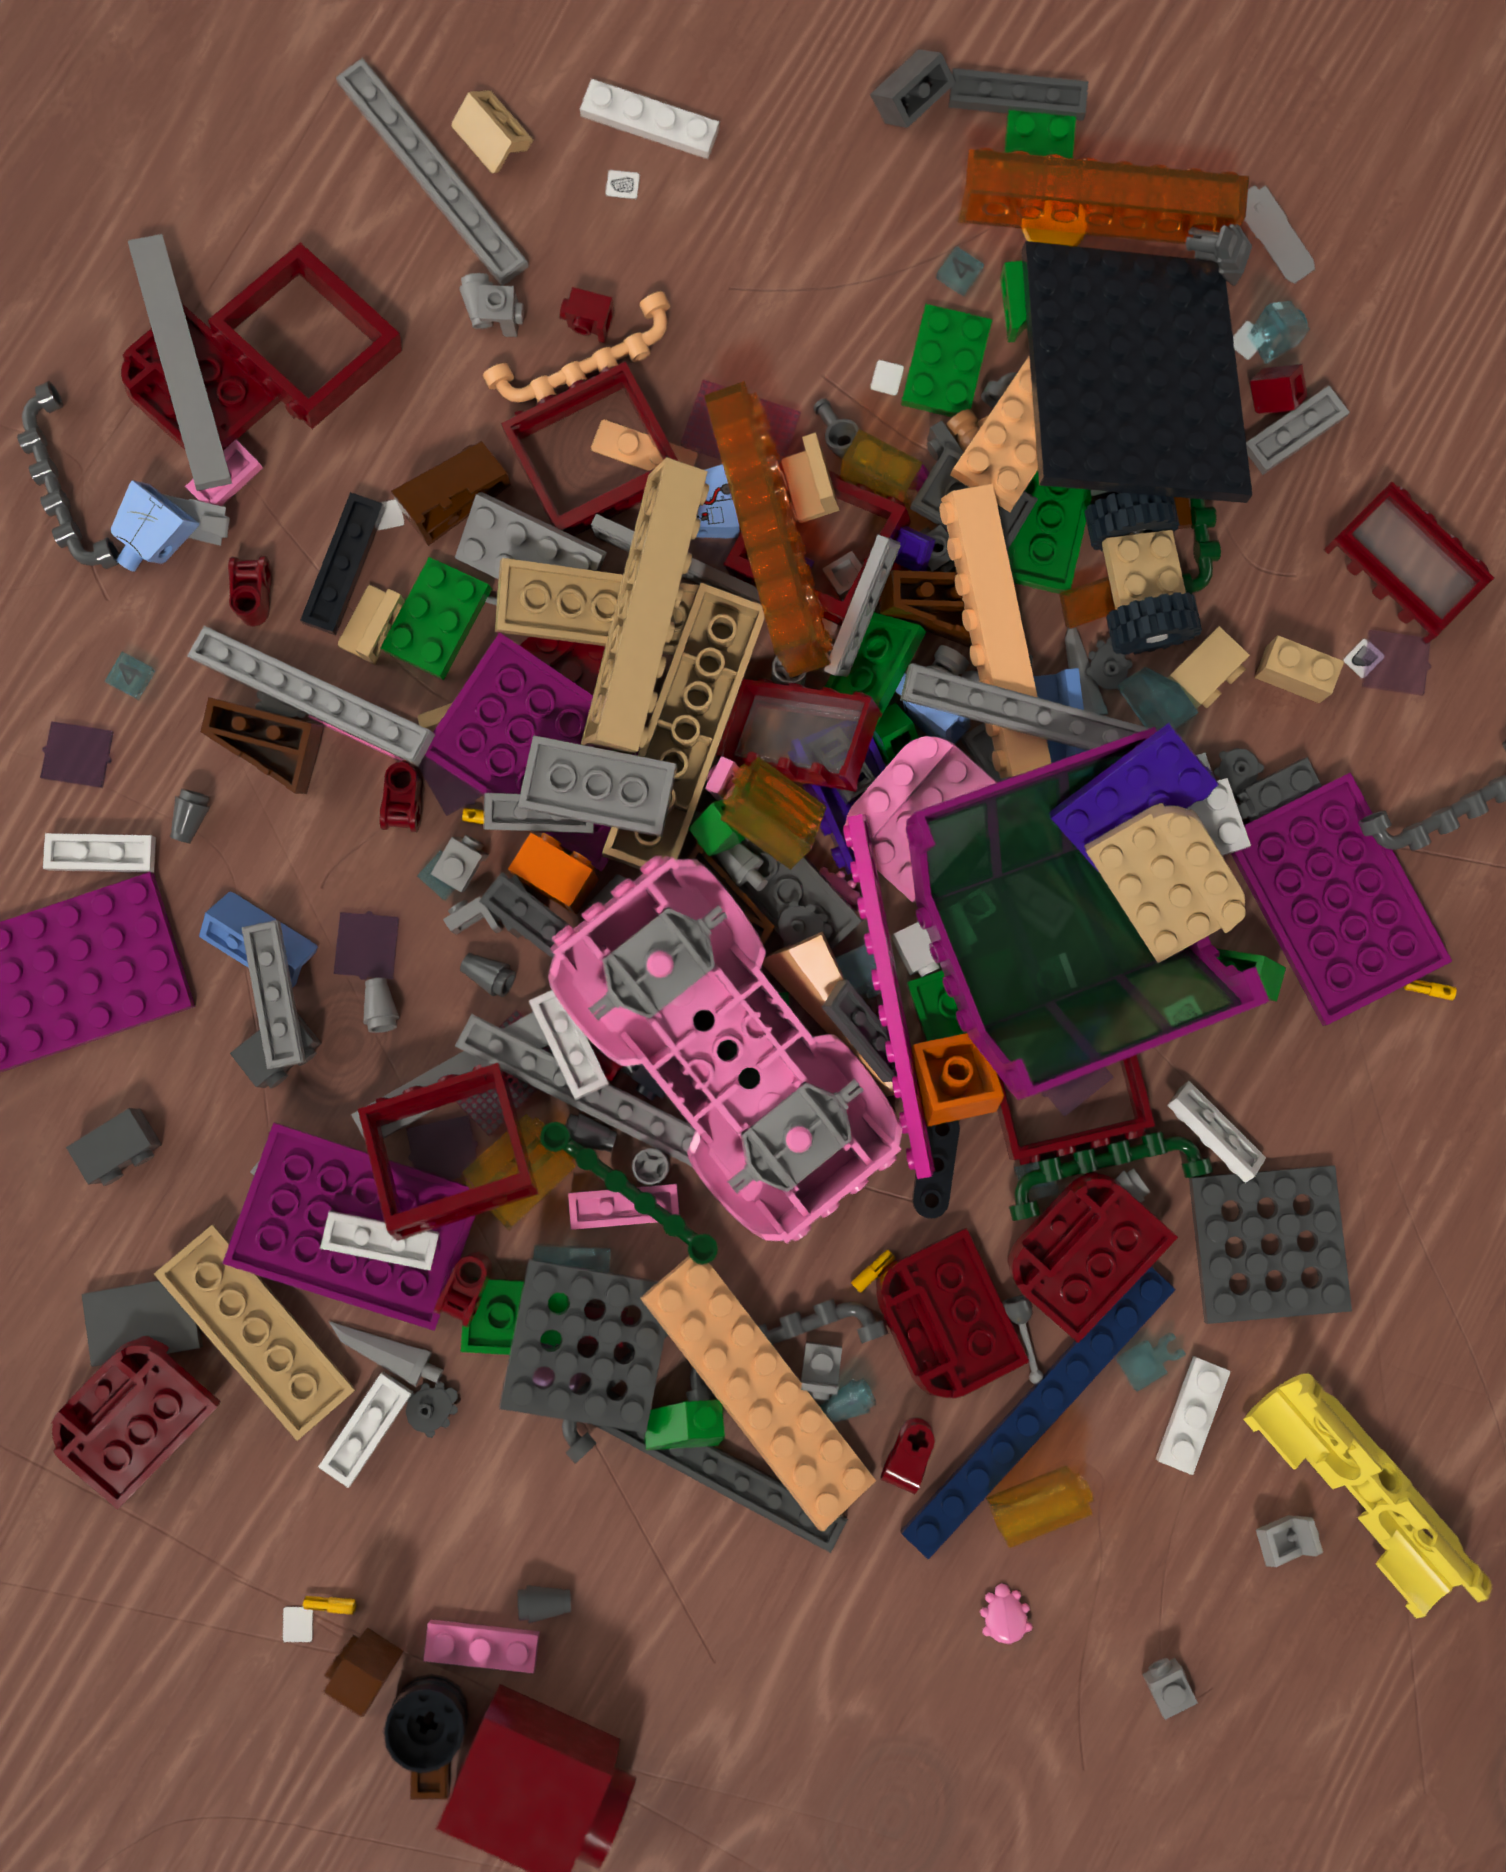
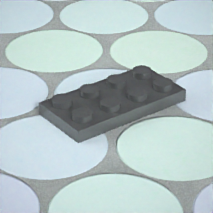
(802, 884)

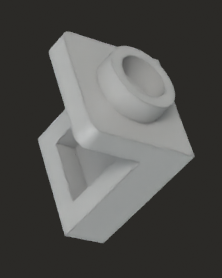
(501, 306)
(459, 862)
(466, 914)
(1288, 1539)

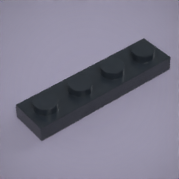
(342, 563)

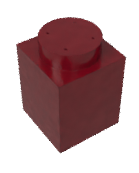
(538, 1788)

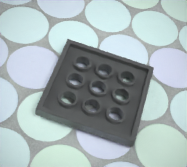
(1327, 1255)
(527, 1354)

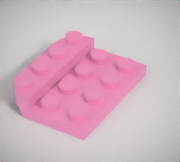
(917, 778)

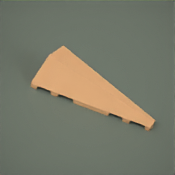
(810, 975)

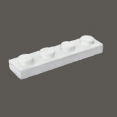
(649, 118)

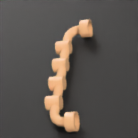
(635, 346)

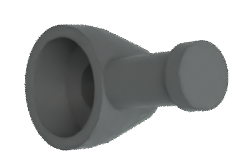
(838, 431)

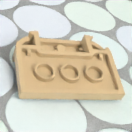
(1169, 878)

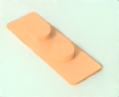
(634, 447)

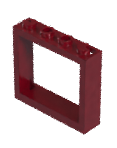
(303, 262)
(554, 408)
(860, 496)
(1097, 1136)
(461, 1205)

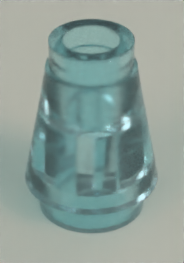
(852, 1401)

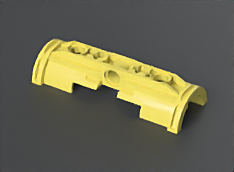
(1314, 1425)

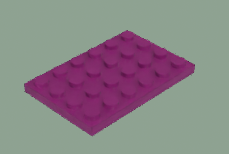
(493, 723)
(1338, 901)
(87, 971)
(288, 1212)

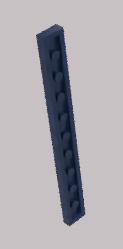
(1034, 1415)

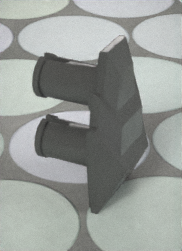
(1227, 248)

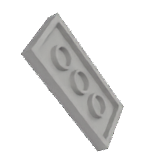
(502, 531)
(597, 786)

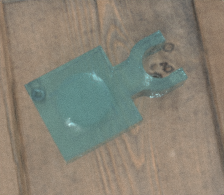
(1144, 1364)

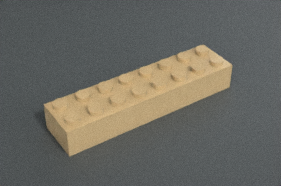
(645, 608)
(693, 714)

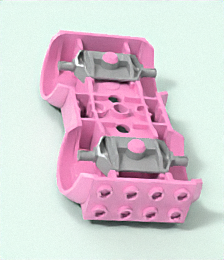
(684, 947)

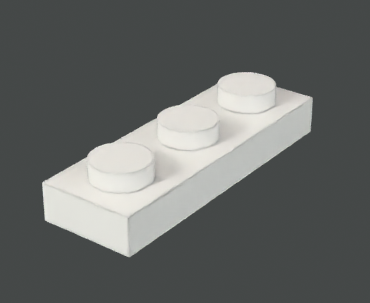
(99, 852)
(568, 1046)
(1216, 1131)
(371, 1240)
(1192, 1415)
(365, 1429)

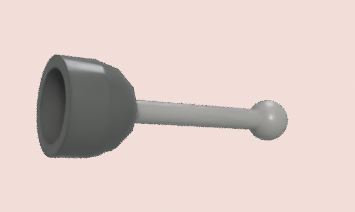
(1019, 1312)

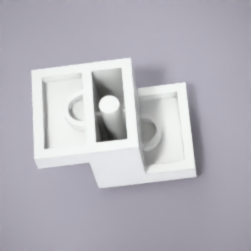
(1222, 817)

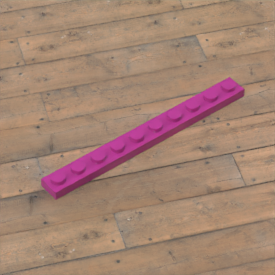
(892, 1011)

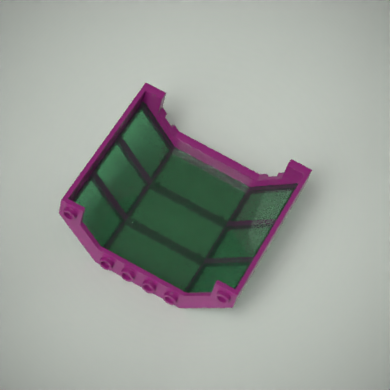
(1039, 943)

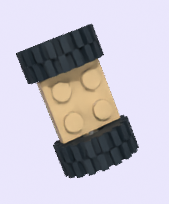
(1143, 572)

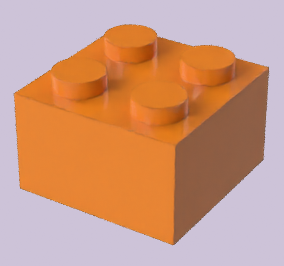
(554, 873)
(955, 1080)

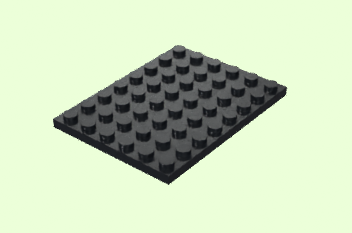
(1133, 374)

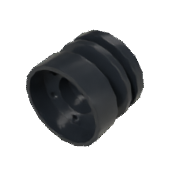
(420, 1745)

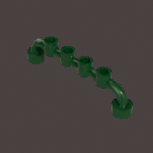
(1204, 550)
(557, 1137)
(1087, 1161)

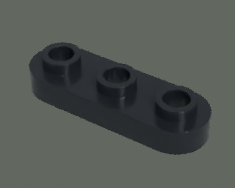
(941, 1181)

